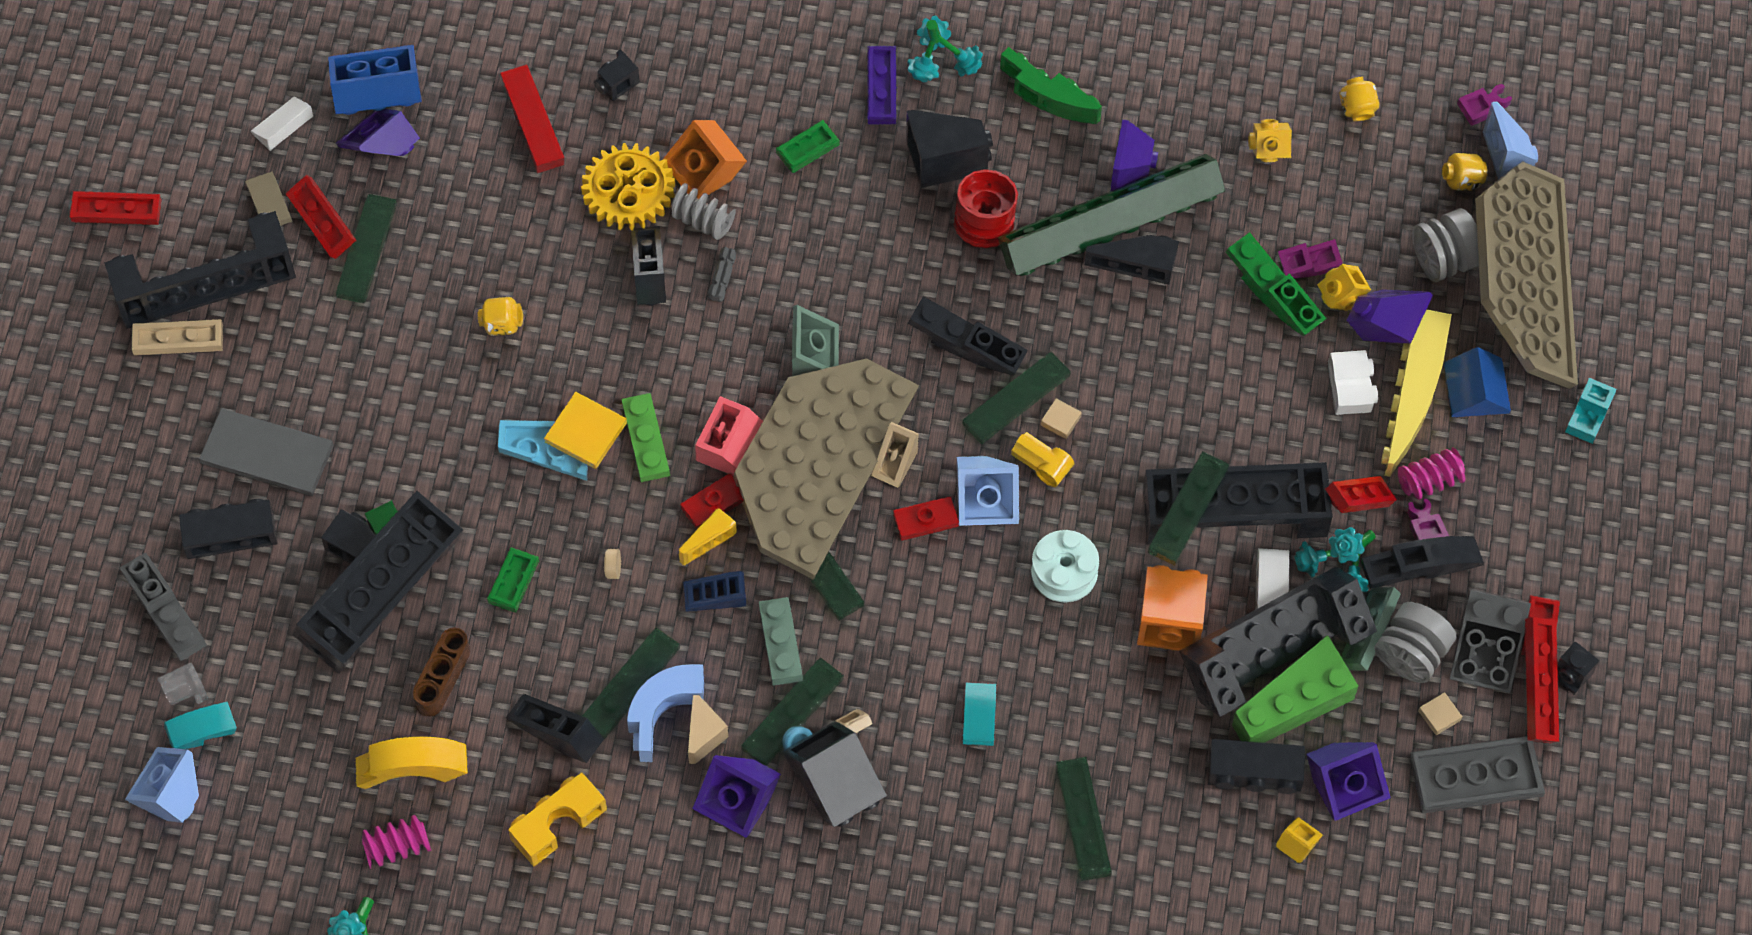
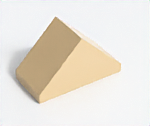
(896, 454)
(706, 730)

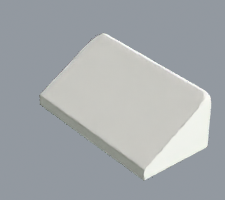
(282, 122)

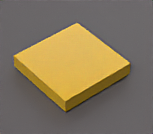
(585, 430)

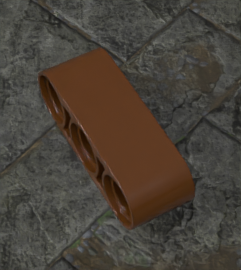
(440, 658)

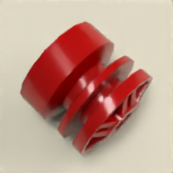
(985, 208)

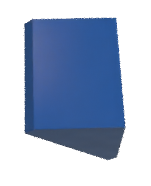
(1476, 384)

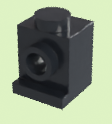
(617, 76)
(1576, 667)

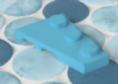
(526, 442)

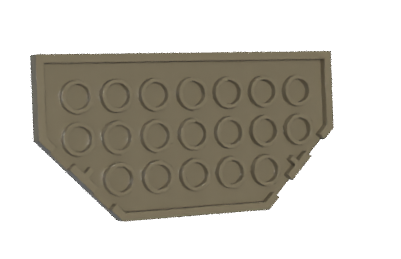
(1528, 270)
(817, 457)

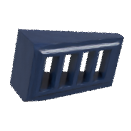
(721, 580)

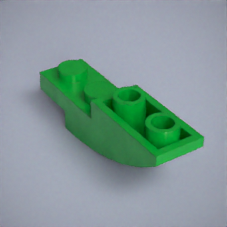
(1056, 96)
(1273, 288)

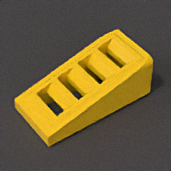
(710, 534)

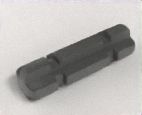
(722, 274)

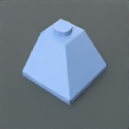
(1507, 141)
(987, 491)
(167, 785)

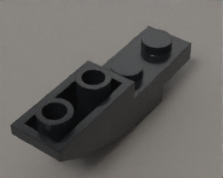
(968, 341)
(1422, 558)

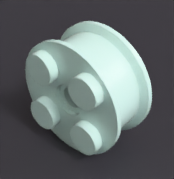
(1065, 566)

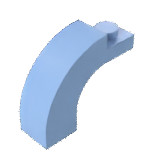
(655, 696)

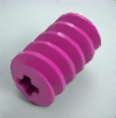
(1432, 472)
(395, 841)

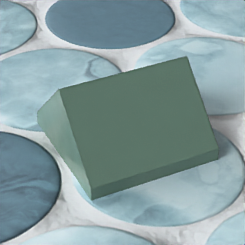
(813, 342)

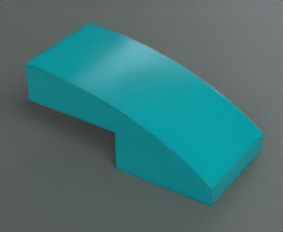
(1590, 410)
(979, 714)
(196, 726)

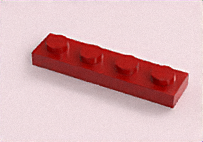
(1542, 680)

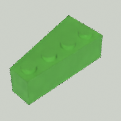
(1298, 695)

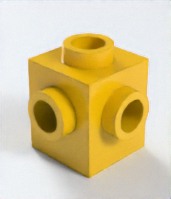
(1270, 140)
(1343, 286)

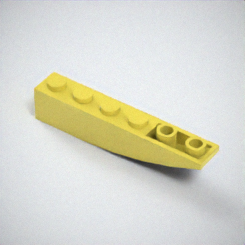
(1417, 383)

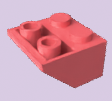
(727, 435)

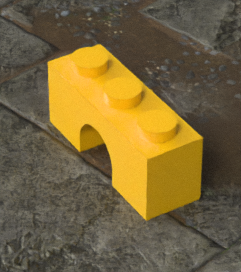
(574, 799)

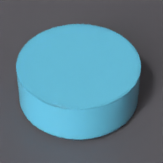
(795, 735)

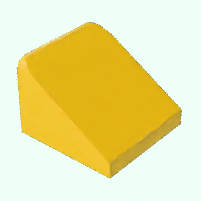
(1298, 840)

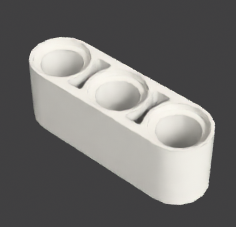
(1271, 575)

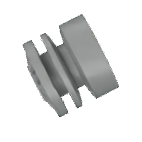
(1446, 245)
(1415, 642)

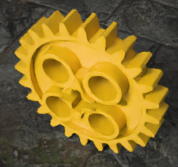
(628, 186)

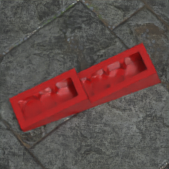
(532, 119)

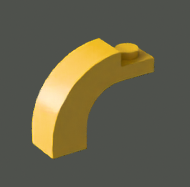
(411, 756)

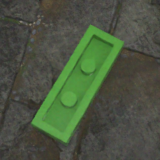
(645, 437)

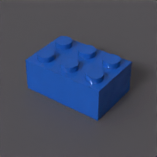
(374, 79)

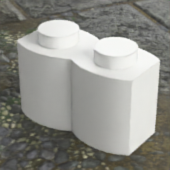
(1351, 382)

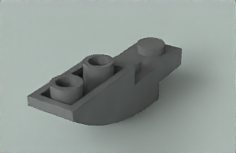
(163, 607)

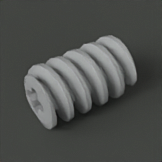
(701, 213)

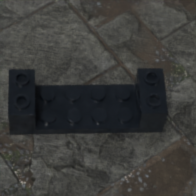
(202, 284)
(1249, 498)
(377, 581)
(1275, 634)

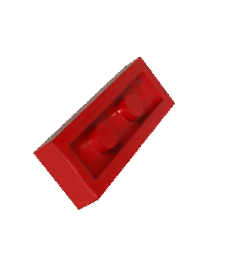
(115, 208)
(321, 217)
(1360, 494)

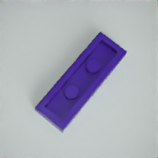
(881, 84)

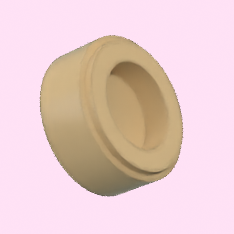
(612, 563)

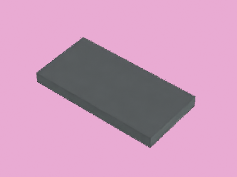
(266, 452)
(1476, 774)

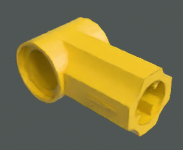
(1049, 463)

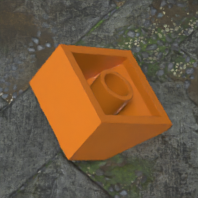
(704, 157)

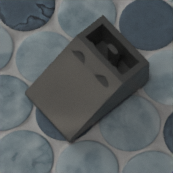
(1489, 640)

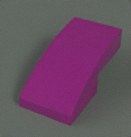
(1310, 261)

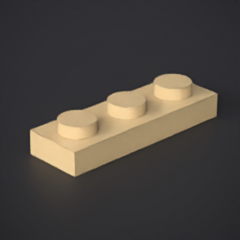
(177, 337)

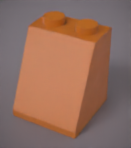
(1172, 608)

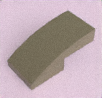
(268, 197)

